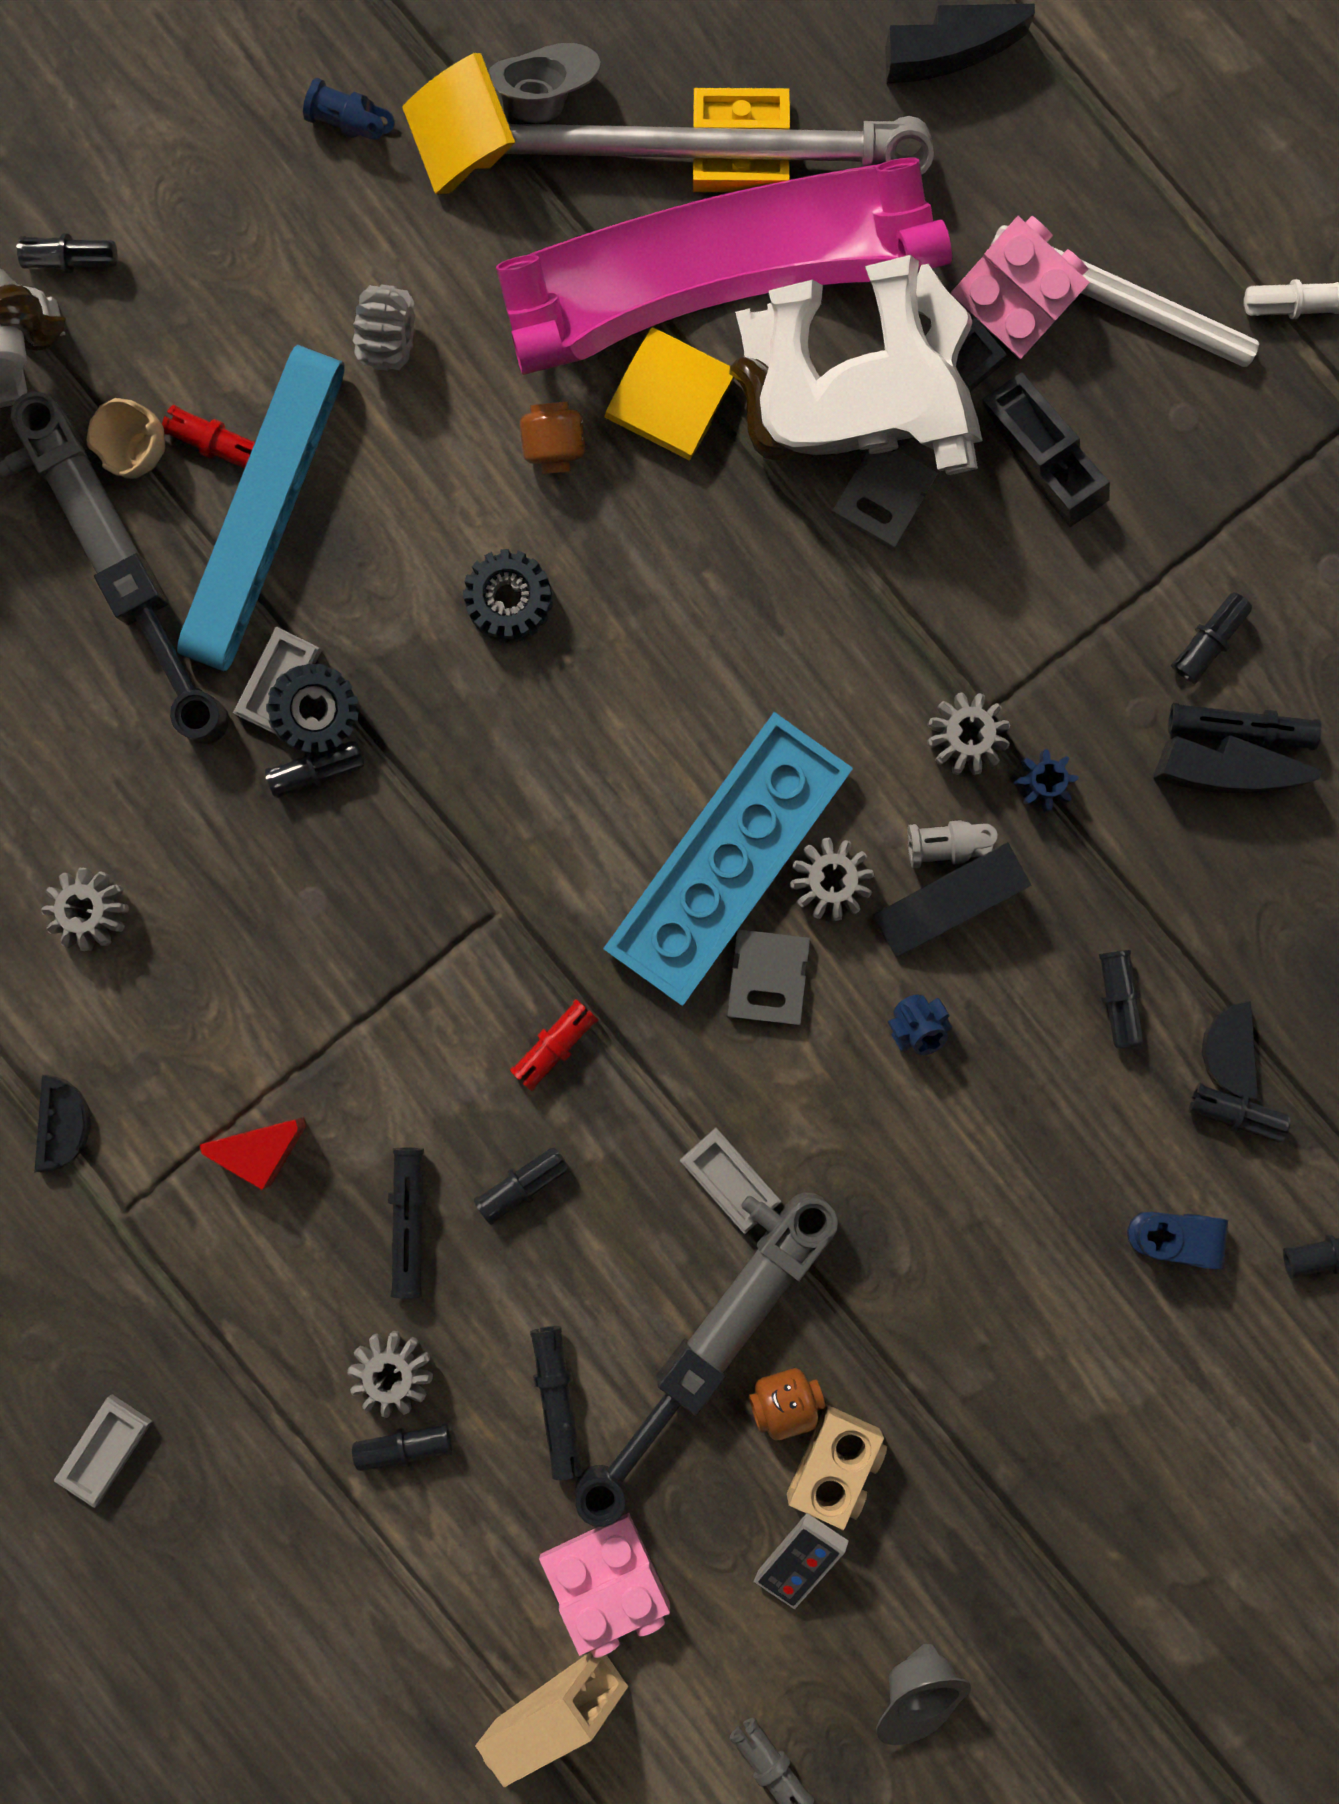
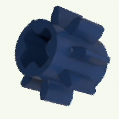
(1055, 770)
(920, 1024)

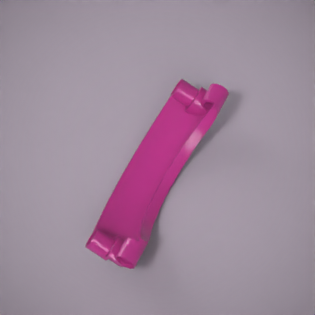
(713, 252)

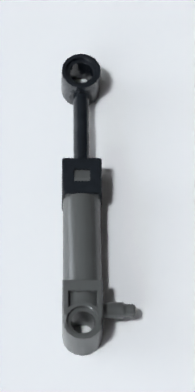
(120, 570)
(700, 1363)

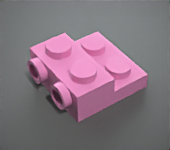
(1021, 285)
(606, 1586)

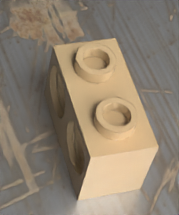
(824, 1464)

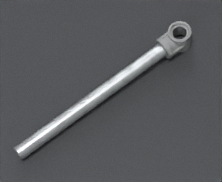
(870, 147)

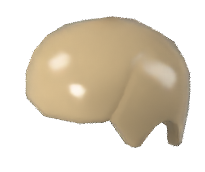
(126, 438)

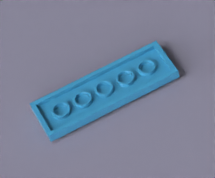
(728, 858)

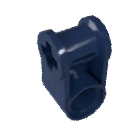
(1185, 1238)

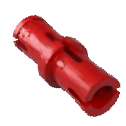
(210, 437)
(554, 1045)

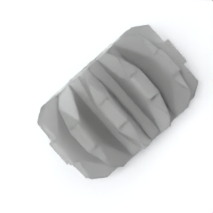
(384, 327)
(985, 737)
(848, 883)
(67, 903)
(405, 1386)

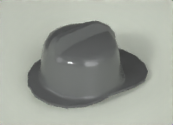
(538, 82)
(921, 1697)

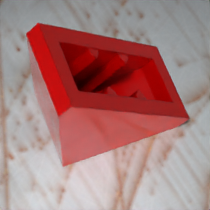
(256, 1153)

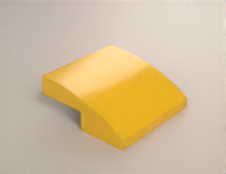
(740, 110)
(458, 123)
(670, 393)

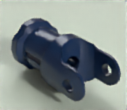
(351, 113)

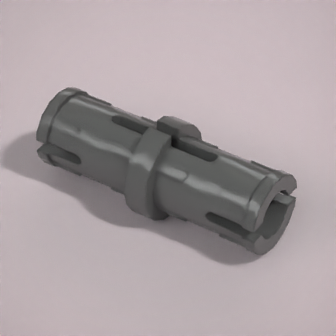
(769, 1765)

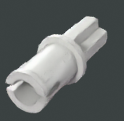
(1292, 299)

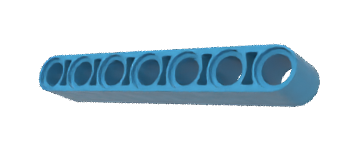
(261, 508)

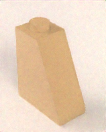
(552, 1719)

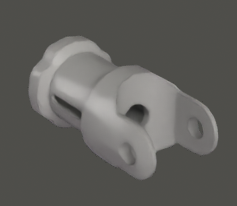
(953, 842)

